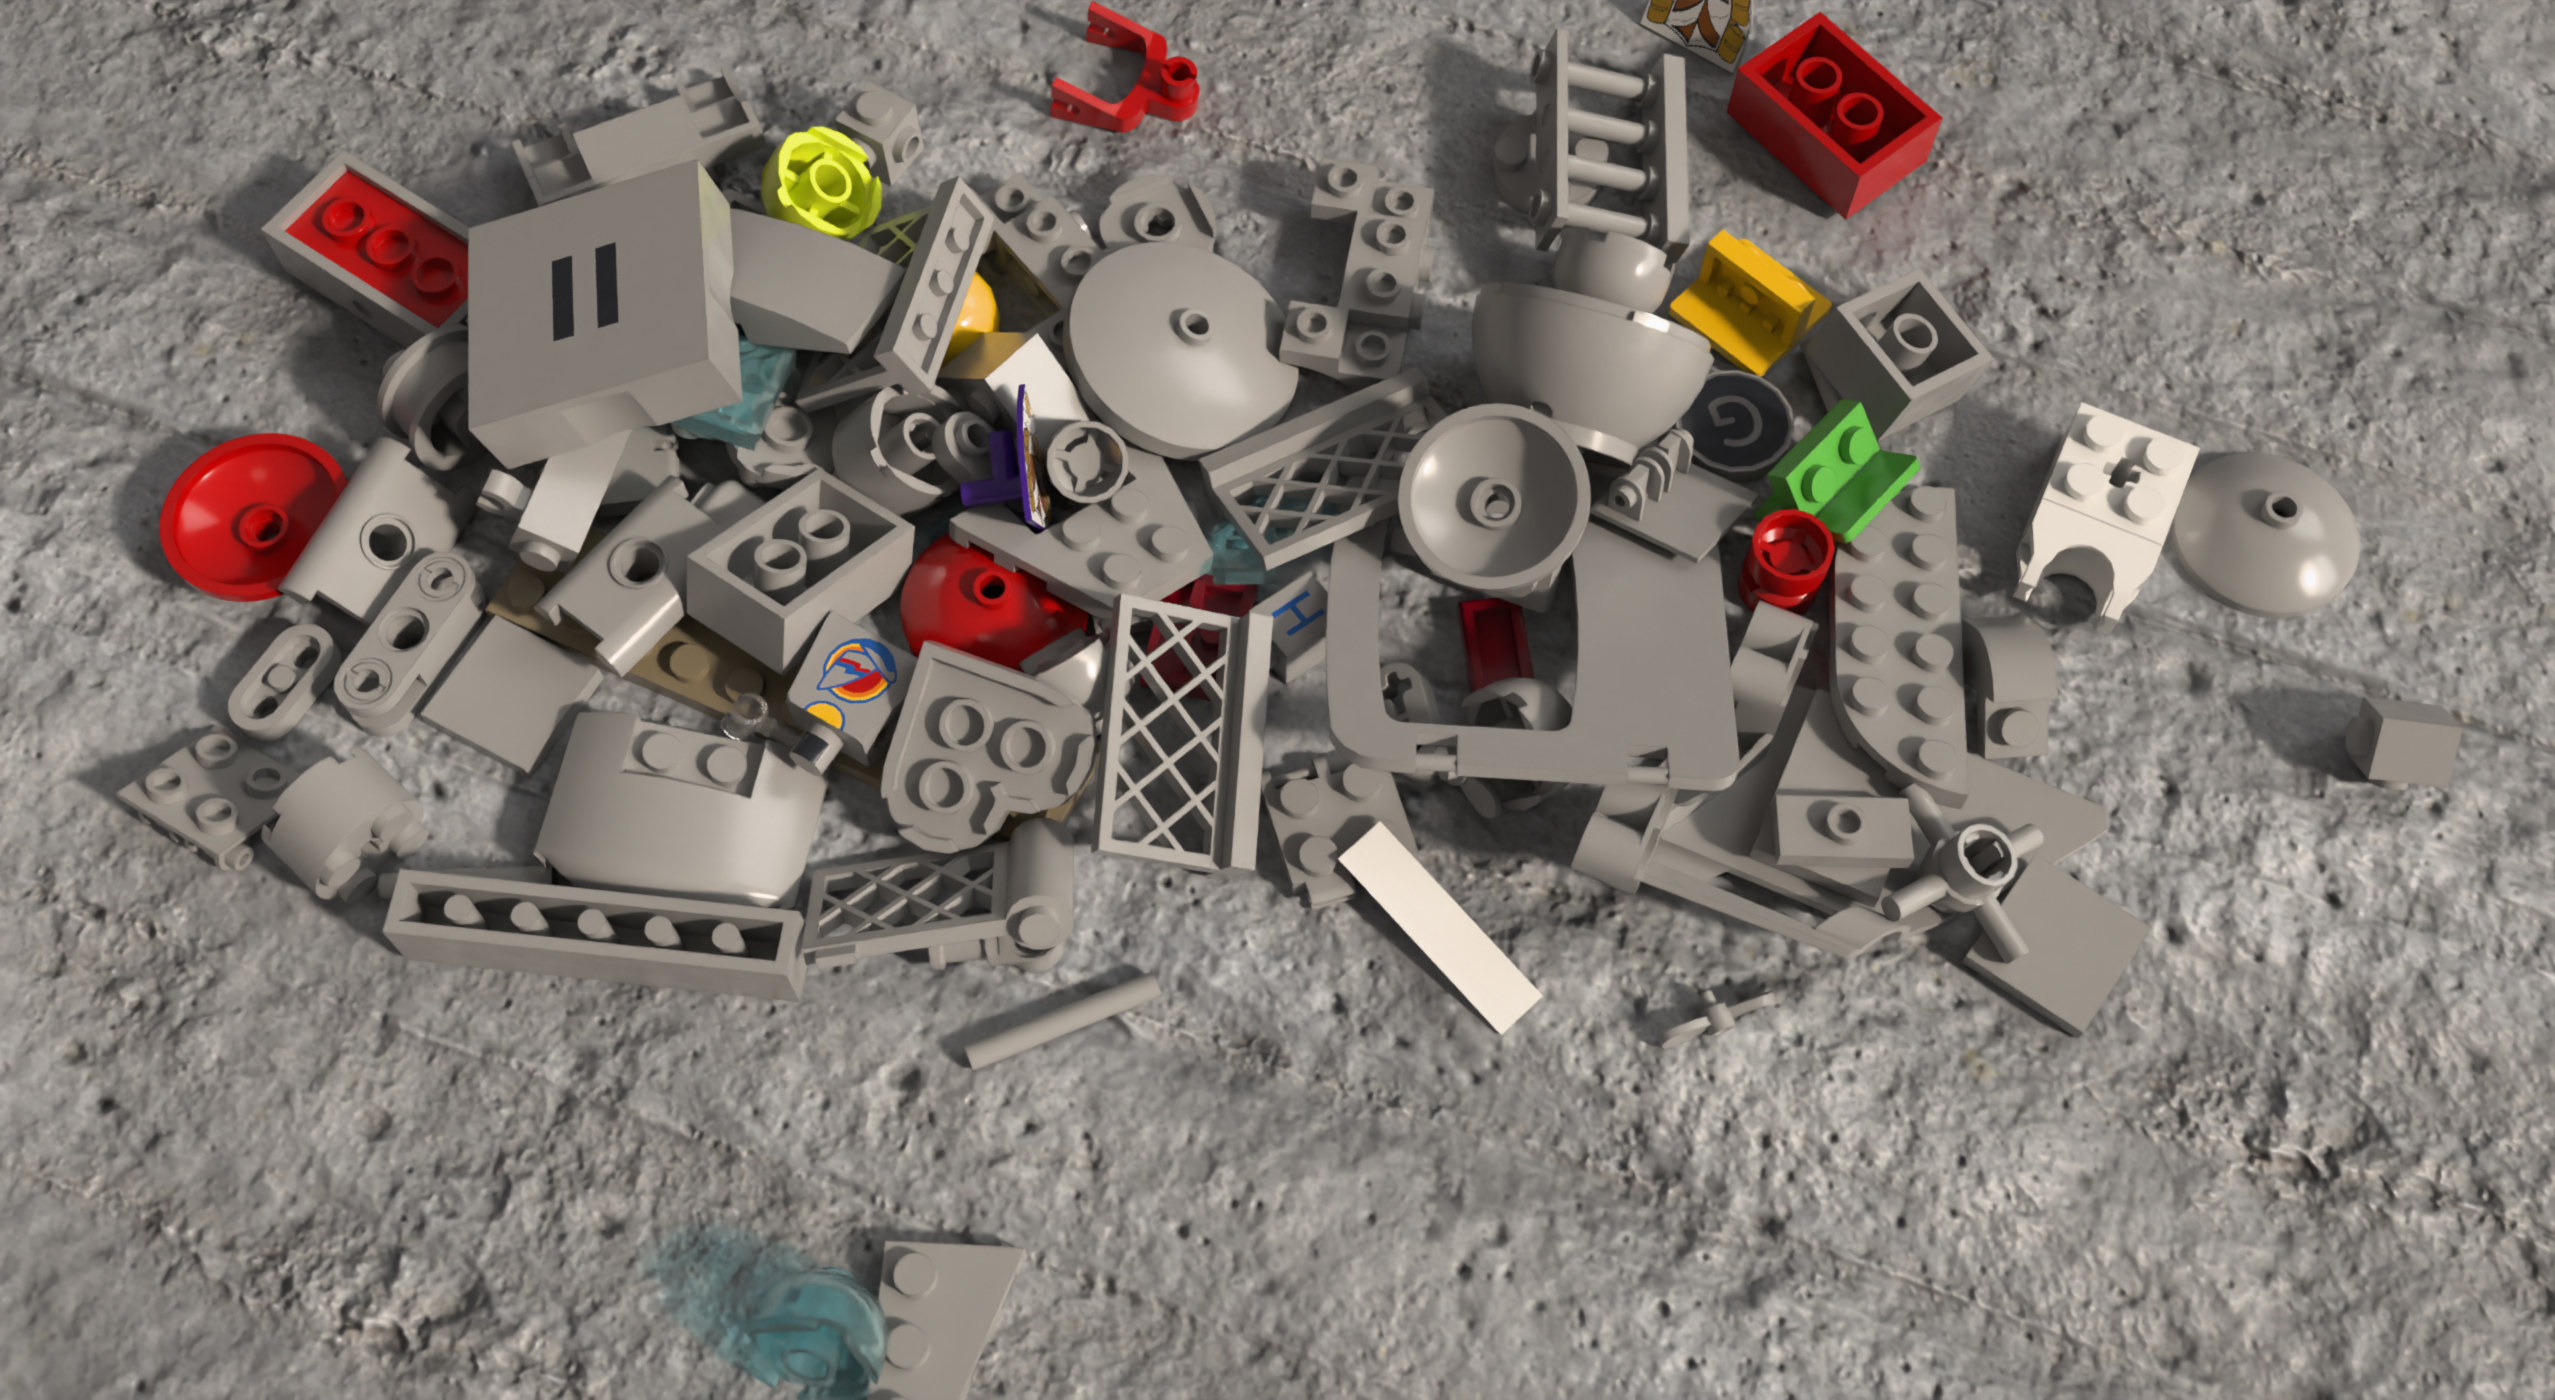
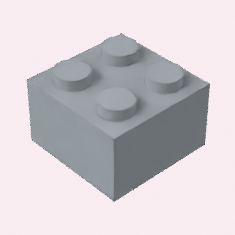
(1899, 353)

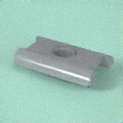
(386, 499)
(603, 586)

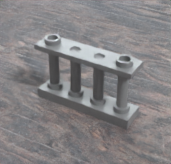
(1659, 139)

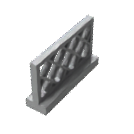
(941, 256)
(1317, 444)
(1235, 745)

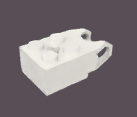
(2104, 509)

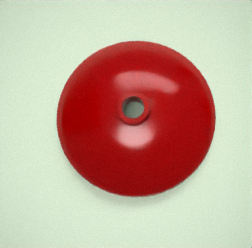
(236, 499)
(946, 606)

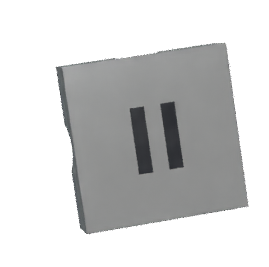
(601, 315)

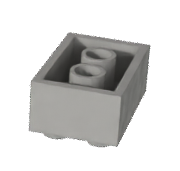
(795, 562)

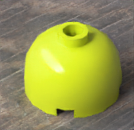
(821, 184)

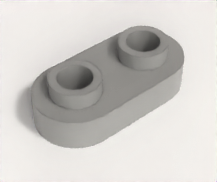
(966, 460)
(281, 682)

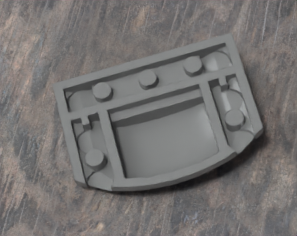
(680, 814)

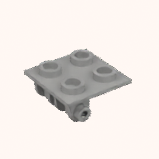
(1674, 500)
(212, 796)

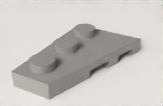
(939, 1315)

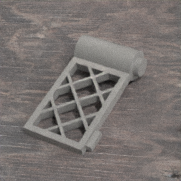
(1024, 889)

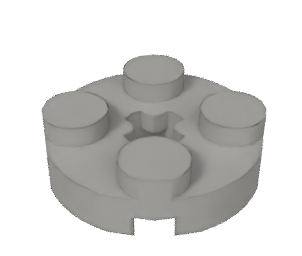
(1516, 163)
(1157, 200)

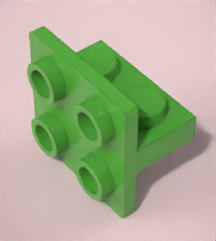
(1839, 473)

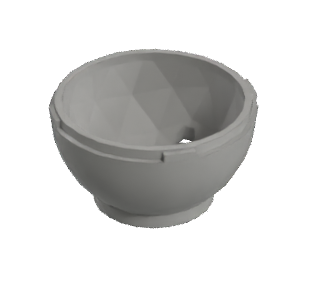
(1587, 365)

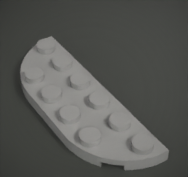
(1901, 644)

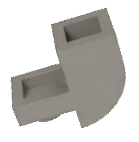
(2014, 679)

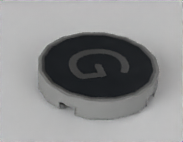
(1738, 426)

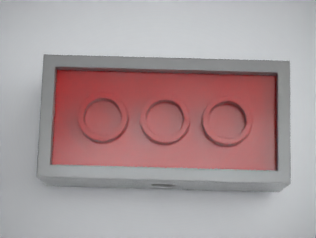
(375, 250)

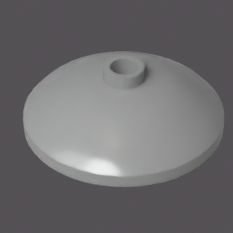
(1485, 458)
(2250, 554)

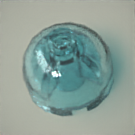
(817, 1333)

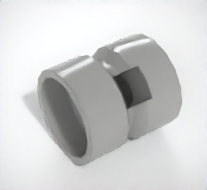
(1086, 461)

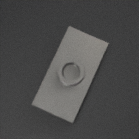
(1842, 831)

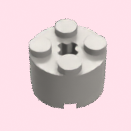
(888, 450)
(345, 826)

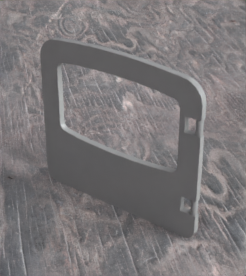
(1645, 679)

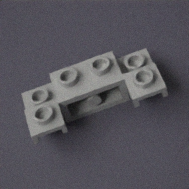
(700, 123)
(1041, 251)
(1378, 299)

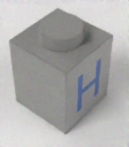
(1298, 626)

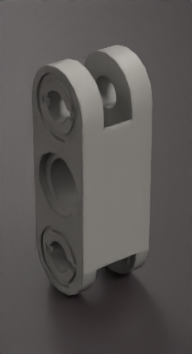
(390, 684)

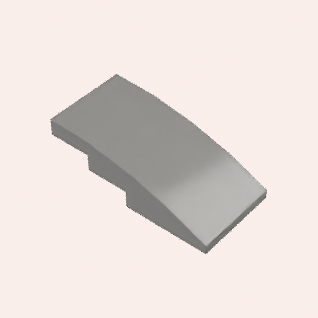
(805, 285)

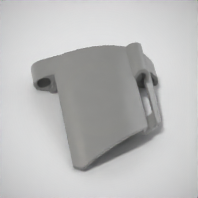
(1694, 835)

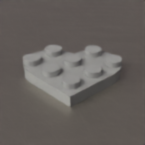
(792, 440)
(981, 746)

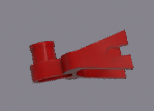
(1163, 88)

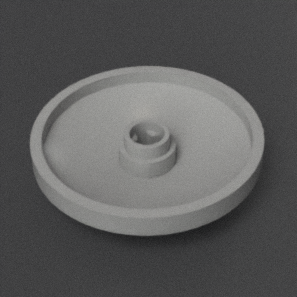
(1177, 350)

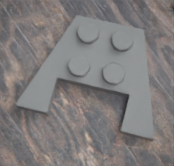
(1128, 544)

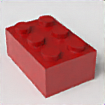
(1833, 115)

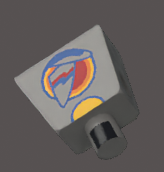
(848, 695)

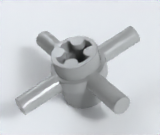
(1964, 872)

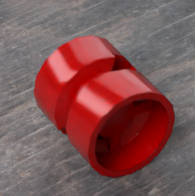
(1786, 561)

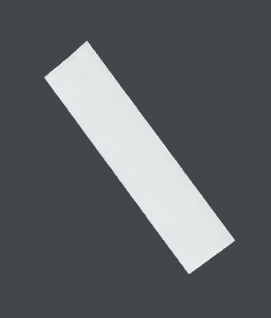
(1440, 927)

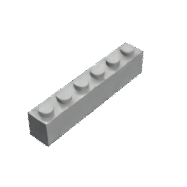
(597, 935)

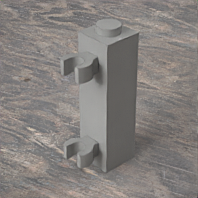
(559, 507)

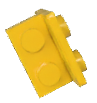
(1748, 305)

